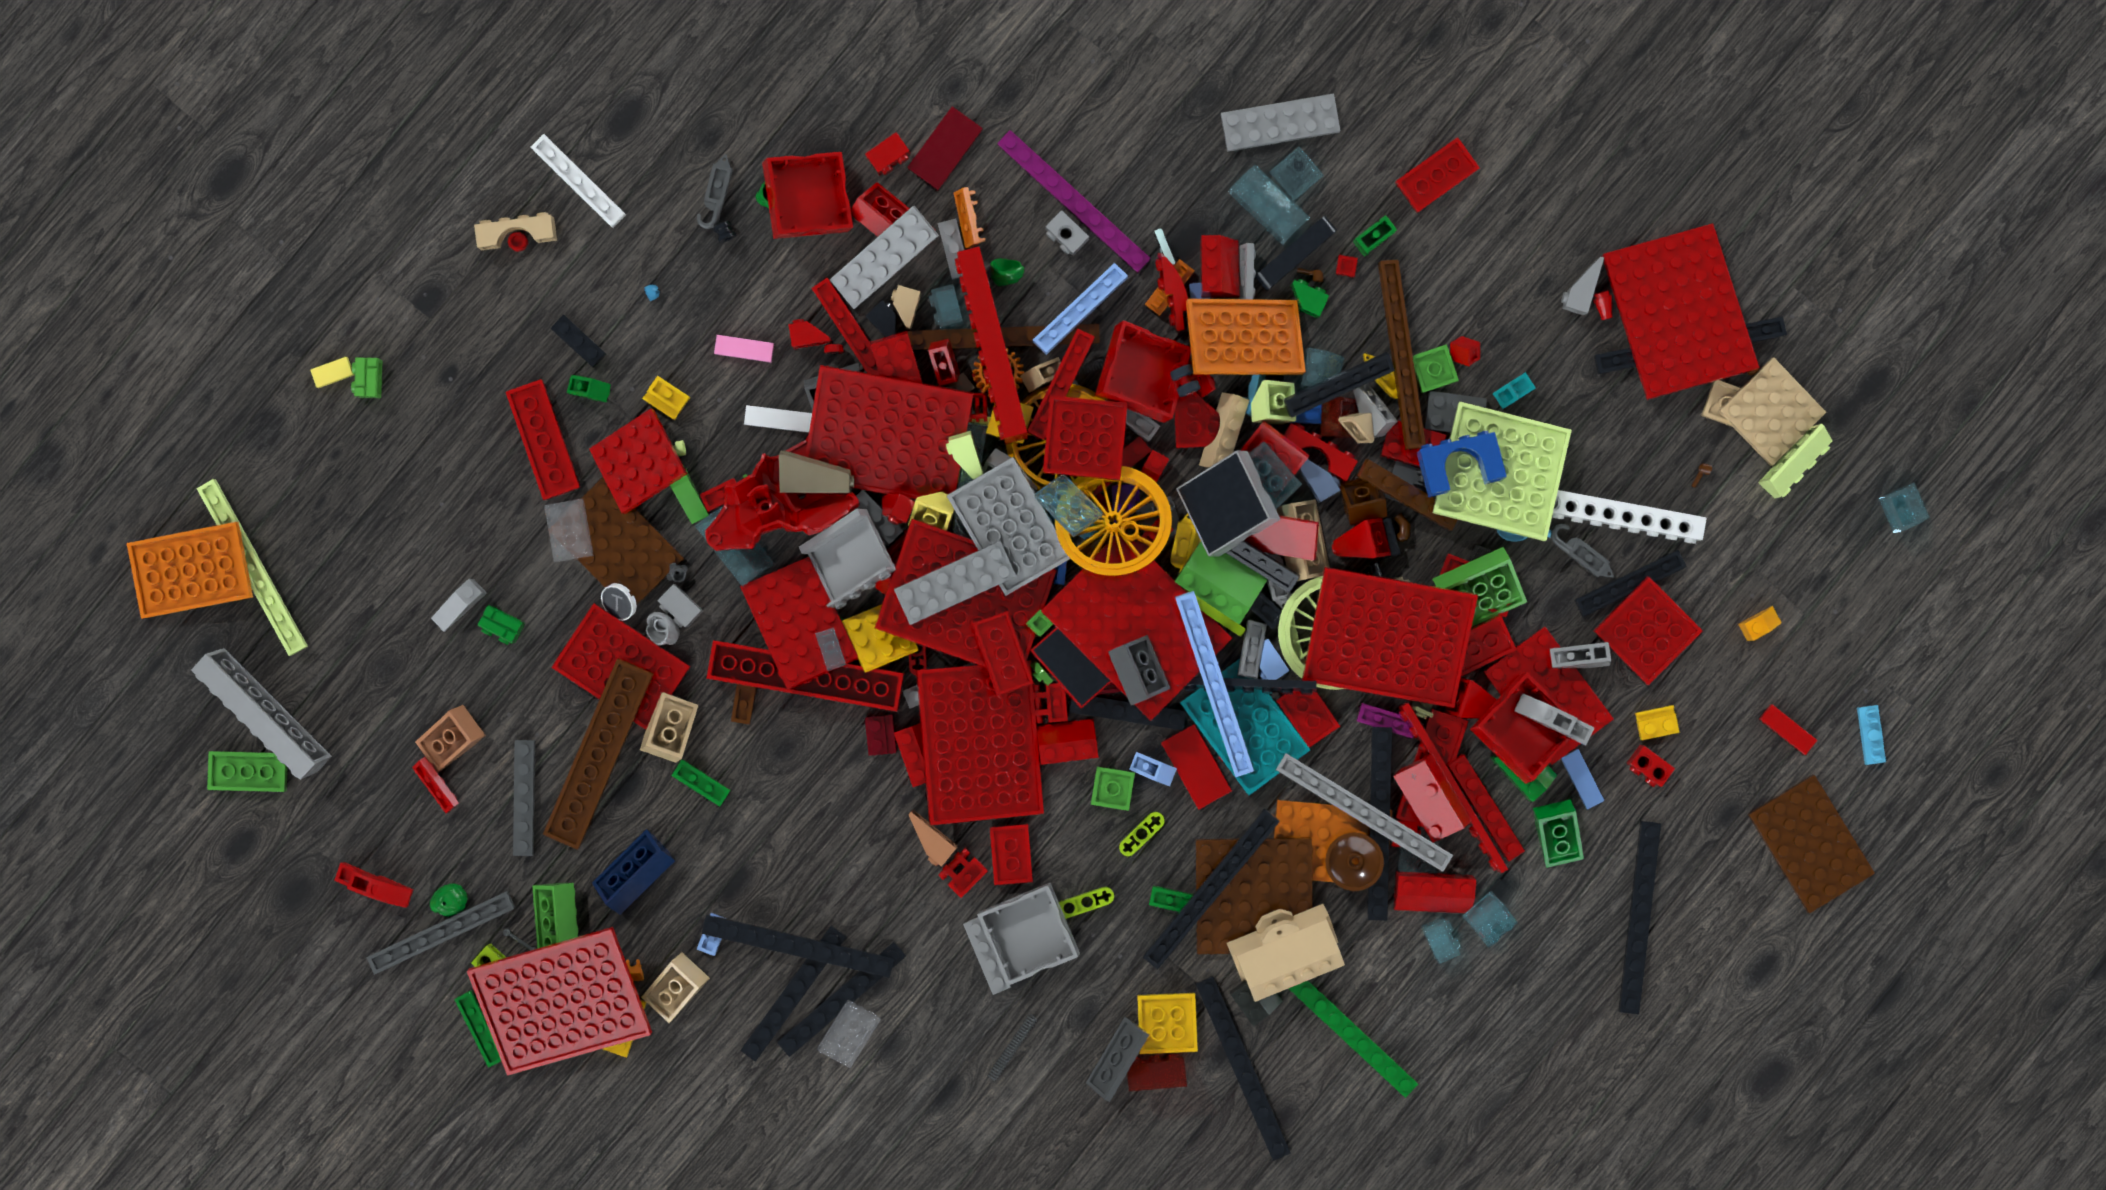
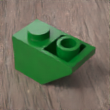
(1309, 299)

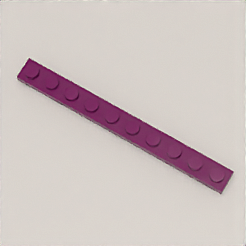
(1073, 201)

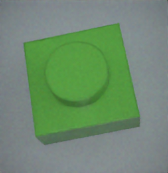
(1039, 623)
(1040, 674)

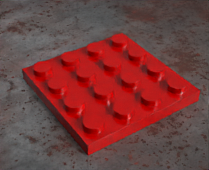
(1085, 438)
(638, 461)
(1647, 630)

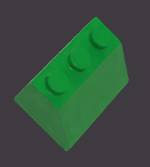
(1530, 790)

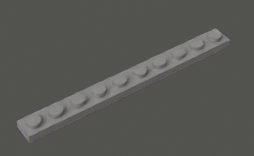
(1364, 812)

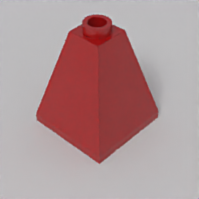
(1363, 541)
(1471, 700)

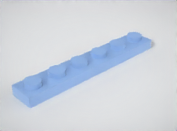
(1080, 309)

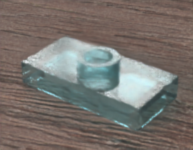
(830, 649)

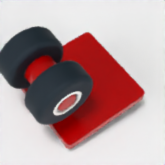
(1192, 382)

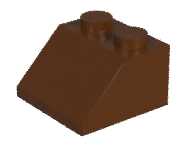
(1362, 501)

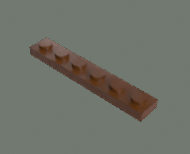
(1403, 492)

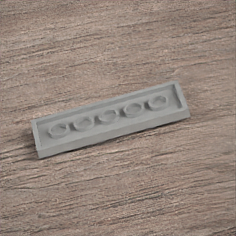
(1280, 122)
(884, 257)
(955, 582)

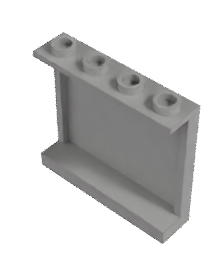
(849, 557)

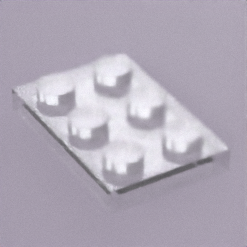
(568, 530)
(849, 1034)

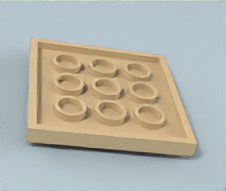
(1772, 411)

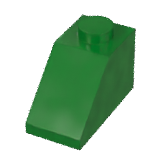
(589, 388)

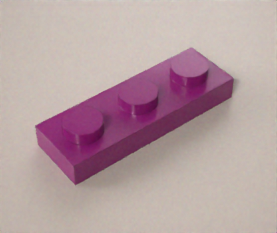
(1382, 718)

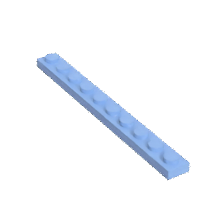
(1214, 683)

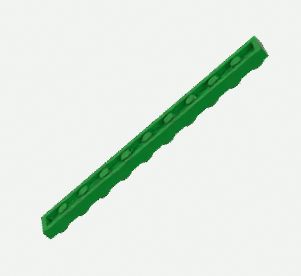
(1354, 1037)

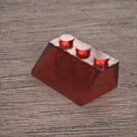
(1157, 1073)

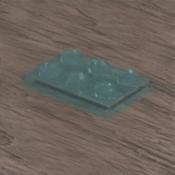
(1068, 505)

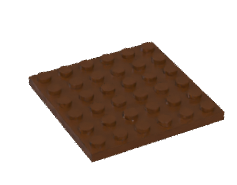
(1269, 881)

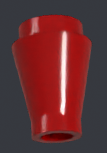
(1603, 303)

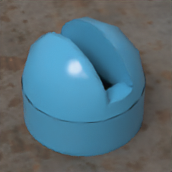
(652, 292)

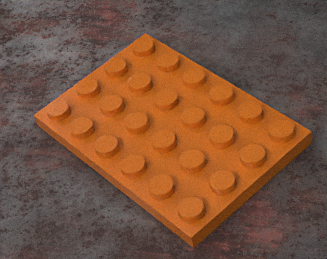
(1245, 337)
(189, 570)
(1319, 822)

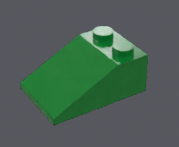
(1558, 833)

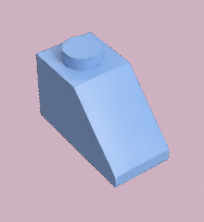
(1271, 664)
(1153, 769)

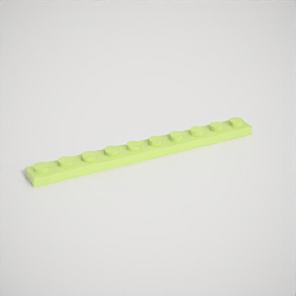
(259, 578)

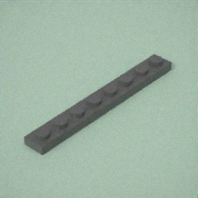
(440, 932)

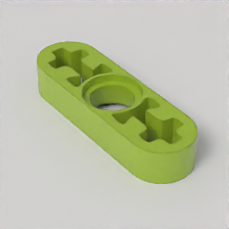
(1142, 841)

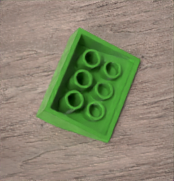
(1491, 579)
(1221, 582)

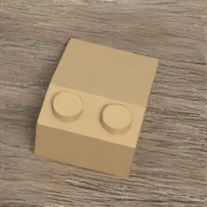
(669, 728)
(675, 987)

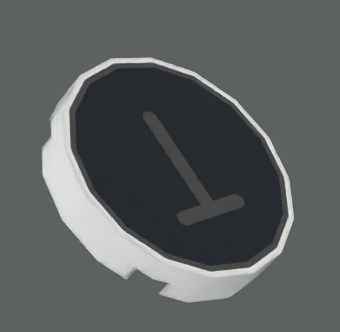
(618, 601)

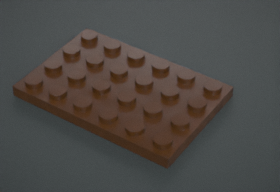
(625, 545)
(1811, 843)

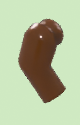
(1405, 528)

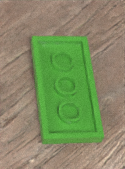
(246, 772)

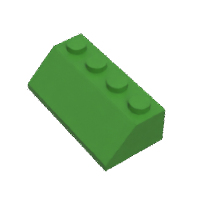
(554, 913)

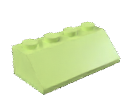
(1796, 461)

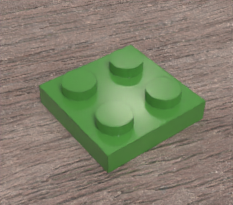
(1434, 369)
(1112, 788)

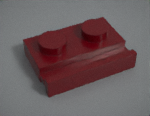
(880, 735)

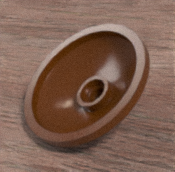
(1340, 864)

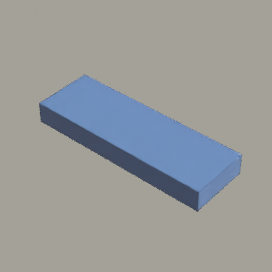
(1582, 779)

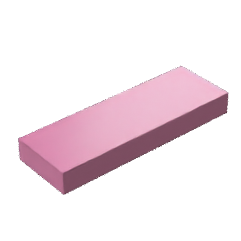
(744, 348)

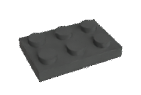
(1443, 407)

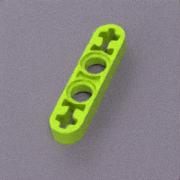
(1220, 617)
(1077, 901)

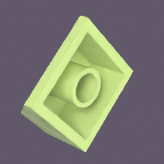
(1269, 402)

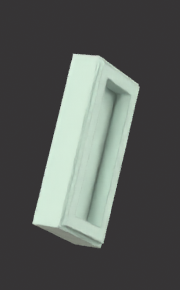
(1163, 245)

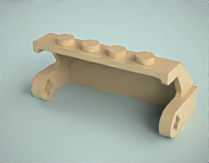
(1286, 951)

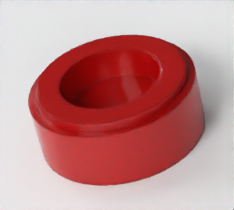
(517, 241)
(833, 349)

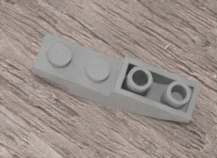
(1554, 719)

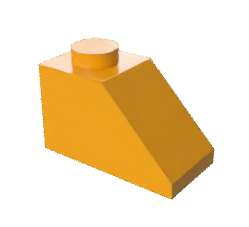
(1760, 624)

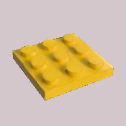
(874, 646)
(1169, 1022)

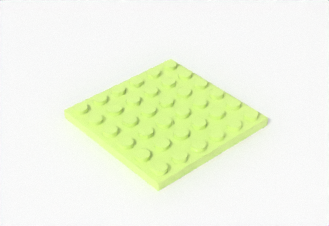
(1533, 465)

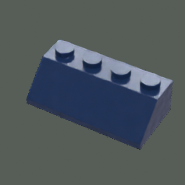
(633, 872)

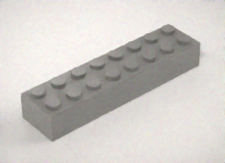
(261, 713)

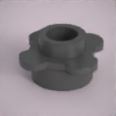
(677, 577)

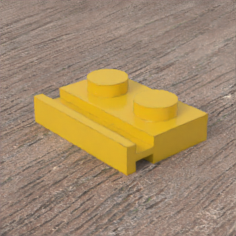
(666, 397)
(1657, 722)

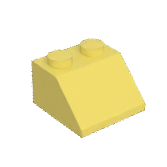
(933, 510)

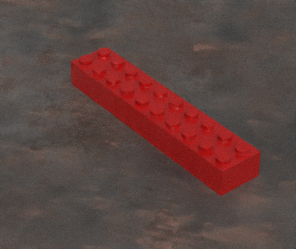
(992, 345)
(844, 684)

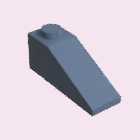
(1319, 481)

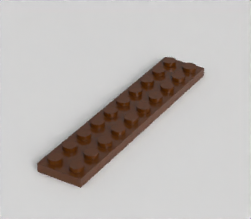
(598, 753)

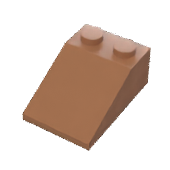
(450, 738)
(934, 842)

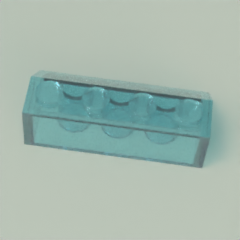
(1269, 204)
(743, 563)

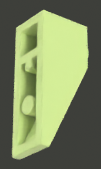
(965, 453)

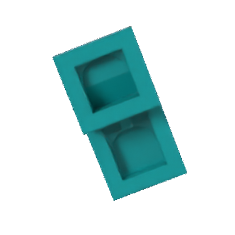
(1514, 390)

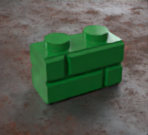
(1374, 235)
(501, 624)

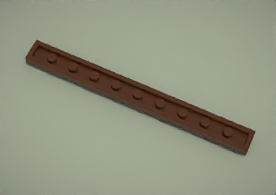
(1012, 336)
(1401, 354)

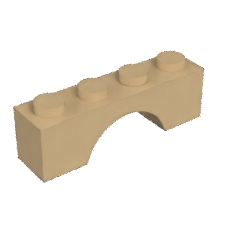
(491, 234)
(1231, 412)

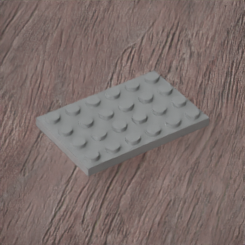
(1004, 509)

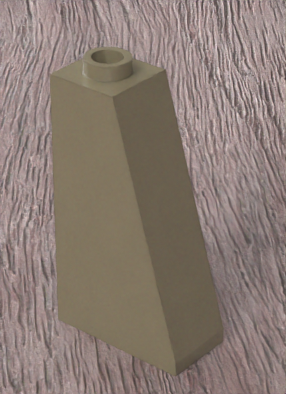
(809, 475)

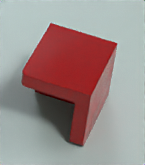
(1465, 351)

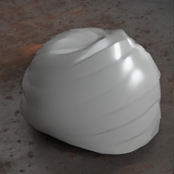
(662, 629)

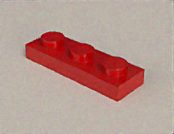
(435, 785)

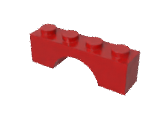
(1339, 463)

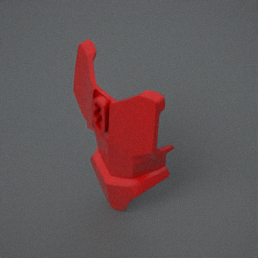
(758, 507)

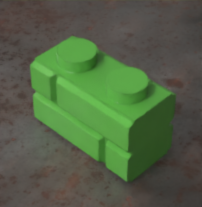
(367, 378)

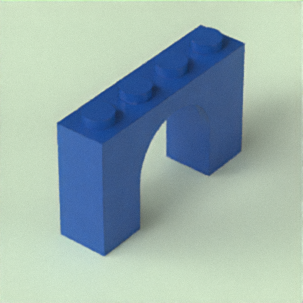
(1482, 447)

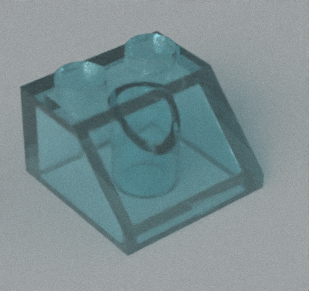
(1319, 366)

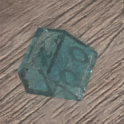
(1904, 508)
(1489, 919)

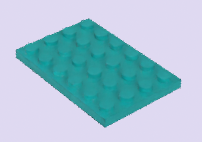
(1262, 725)

